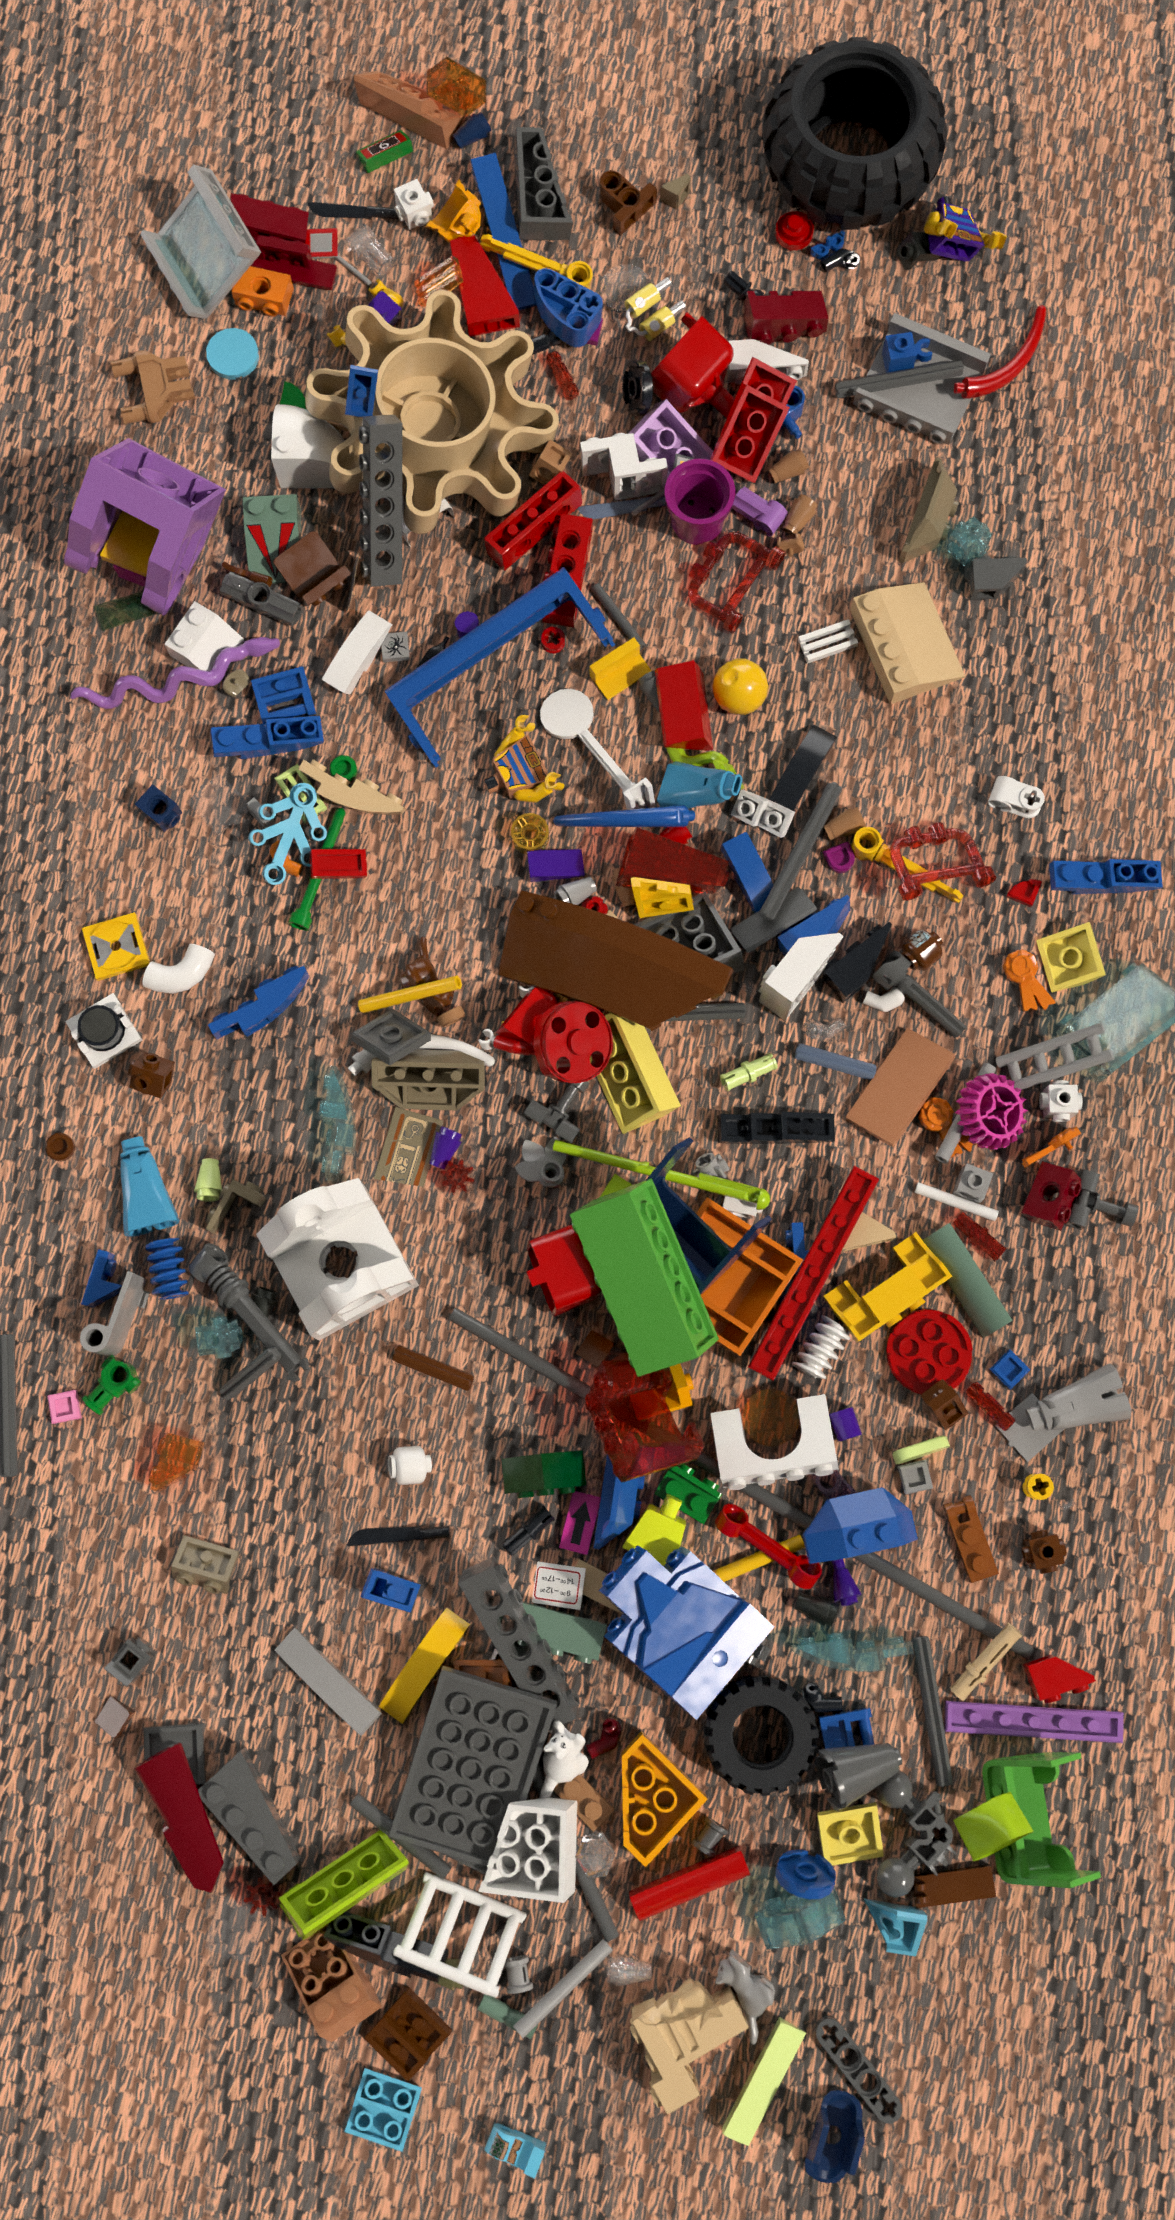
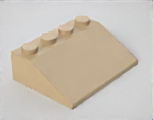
(905, 640)

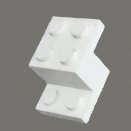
(620, 458)

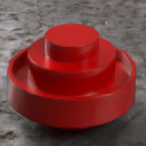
(794, 230)

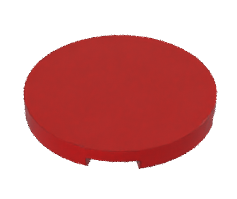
(929, 1349)

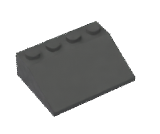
(699, 930)

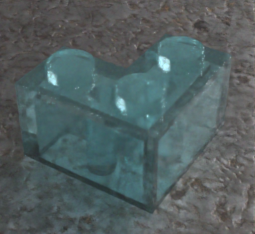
(798, 1920)

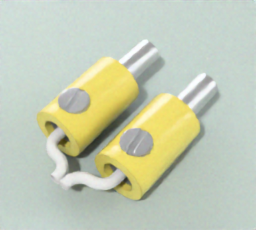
(643, 301)

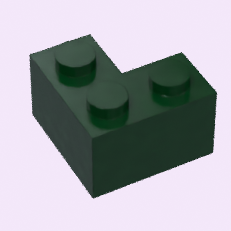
(544, 1473)

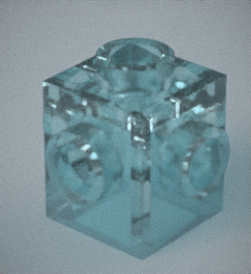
(969, 540)
(219, 1337)

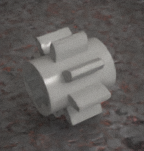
(711, 1165)

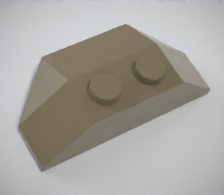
(931, 514)
(430, 1079)

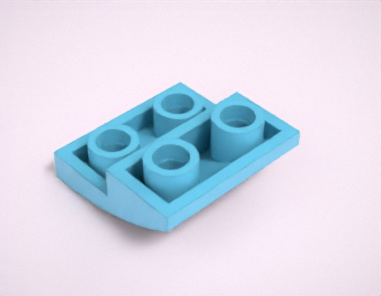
(383, 2109)

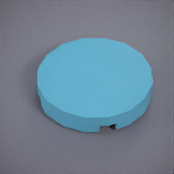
(232, 353)

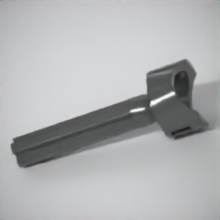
(895, 973)

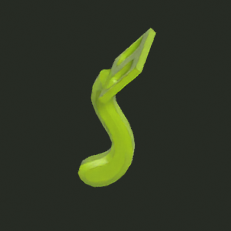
(702, 759)

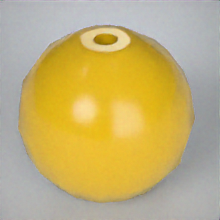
(740, 686)

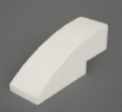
(357, 652)

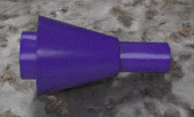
(845, 1588)

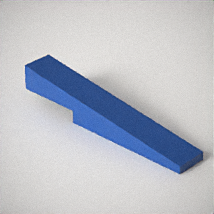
(502, 227)

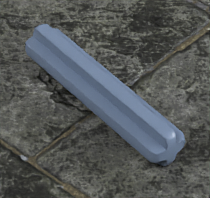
(835, 1061)

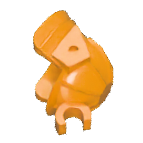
(458, 216)

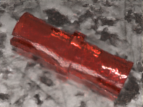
(979, 1236)

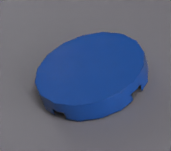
(805, 1874)

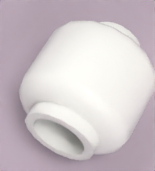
(409, 1465)

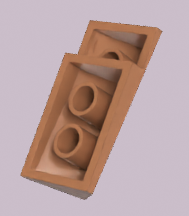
(407, 106)

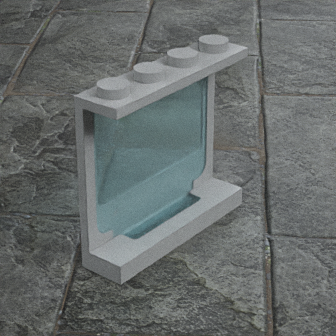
(203, 246)

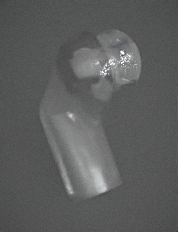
(822, 1031)

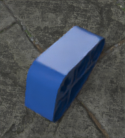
(567, 307)

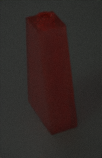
(670, 861)

